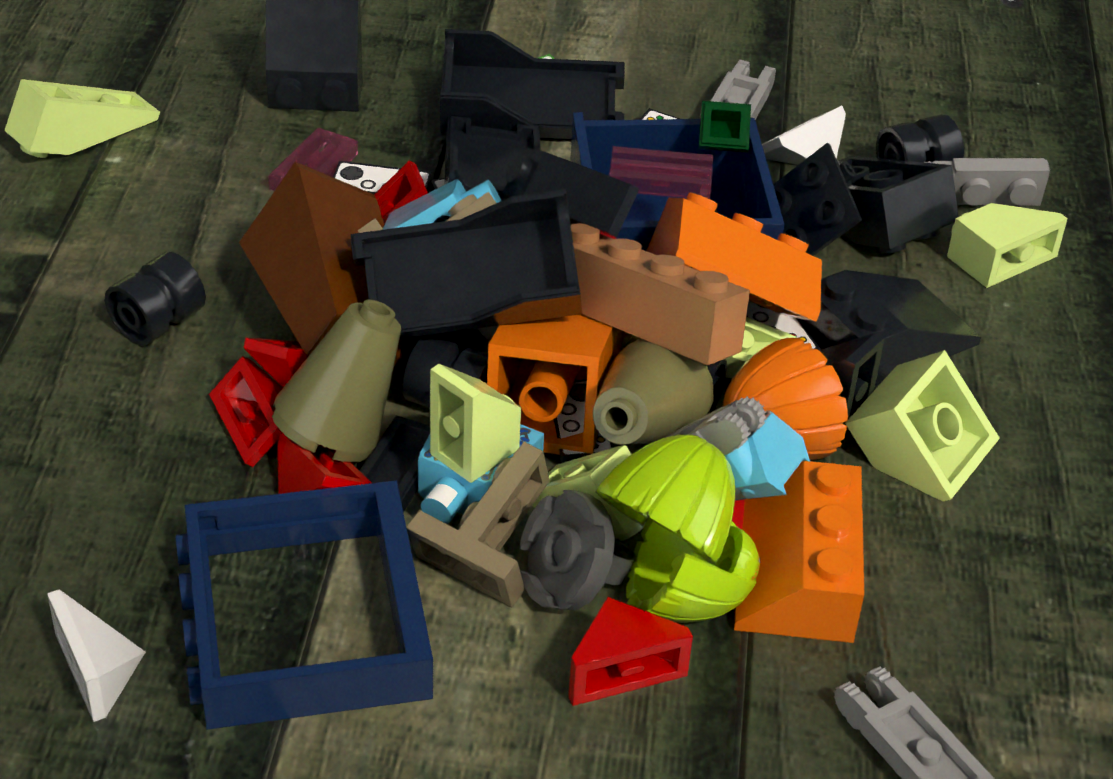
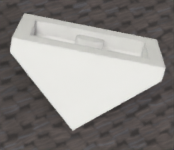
(807, 138)
(95, 653)

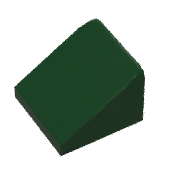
(724, 126)

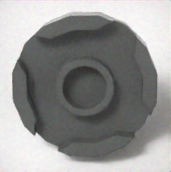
(572, 551)

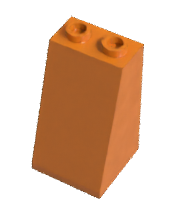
(541, 361)

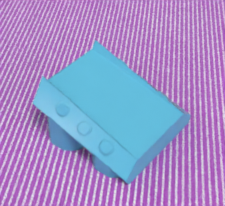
(767, 459)

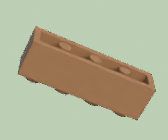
(659, 297)

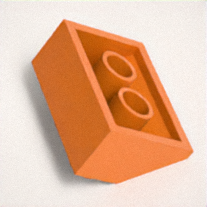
(773, 270)
(808, 556)

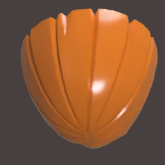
(798, 389)

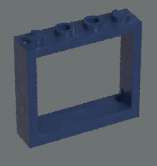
(315, 688)

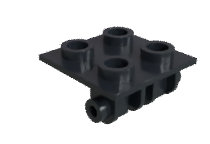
(817, 200)

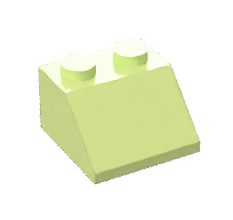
(924, 427)

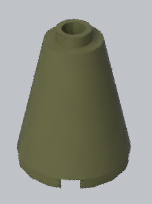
(343, 385)
(651, 394)

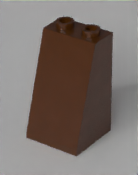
(306, 252)

